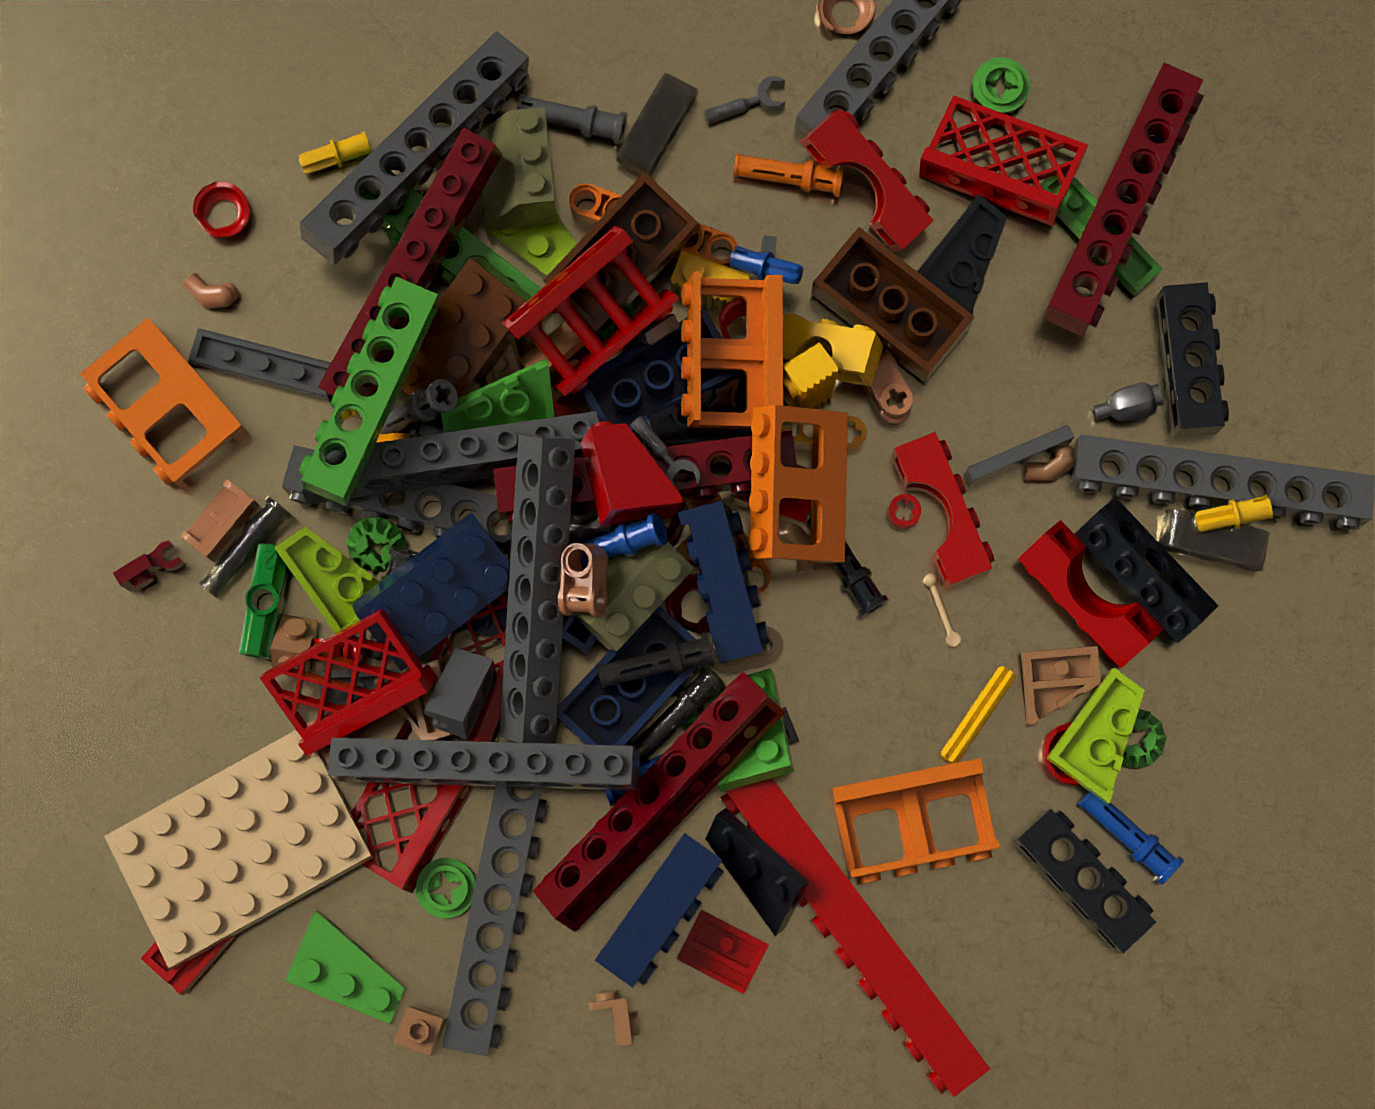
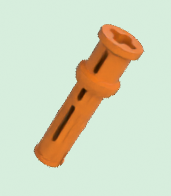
(807, 175)

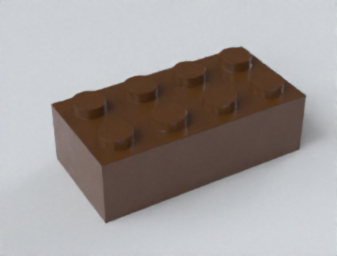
(658, 233)
(883, 292)
(467, 330)

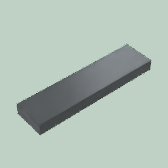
(259, 363)

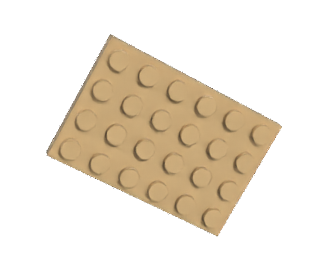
(237, 848)

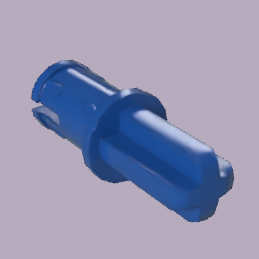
(765, 264)

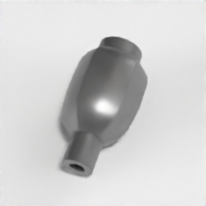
(1131, 402)

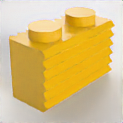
(691, 263)
(809, 378)

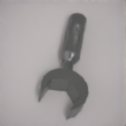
(741, 104)
(660, 450)

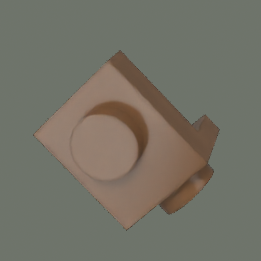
(293, 637)
(625, 1022)

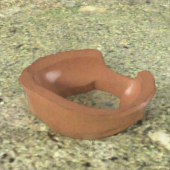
(866, 8)

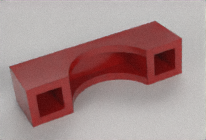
(897, 213)
(926, 467)
(1116, 628)

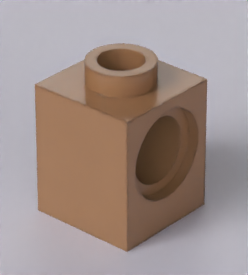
(420, 1030)

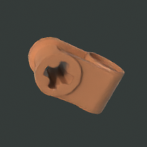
(890, 385)
(582, 583)

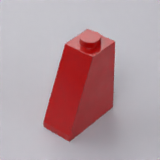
(625, 476)

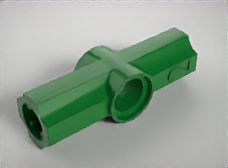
(261, 625)

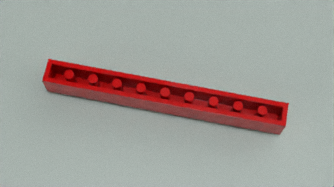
(861, 939)

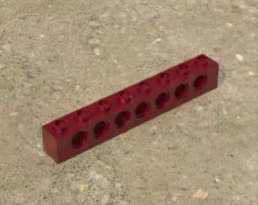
(1171, 89)
(423, 243)
(704, 455)
(663, 800)

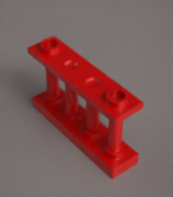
(584, 274)

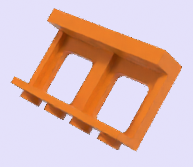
(756, 355)
(177, 386)
(822, 484)
(909, 798)

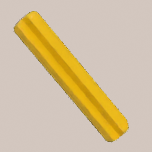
(978, 715)

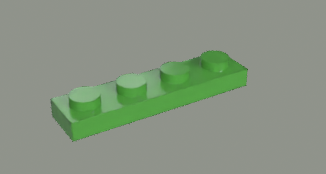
(1075, 214)

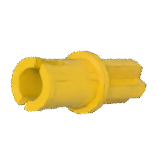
(334, 153)
(1234, 514)

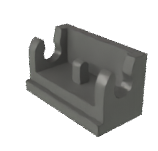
(461, 693)

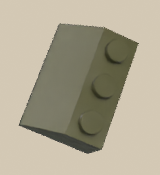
(522, 182)
(635, 591)

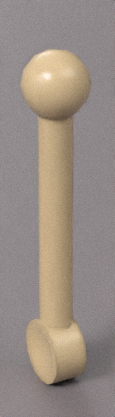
(952, 638)

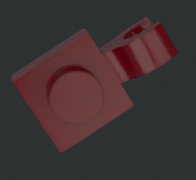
(139, 571)

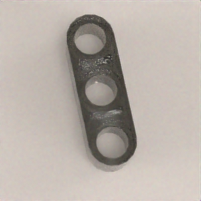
(657, 125)
(1228, 546)

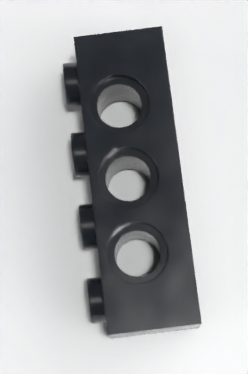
(1187, 414)
(1146, 570)
(1135, 914)

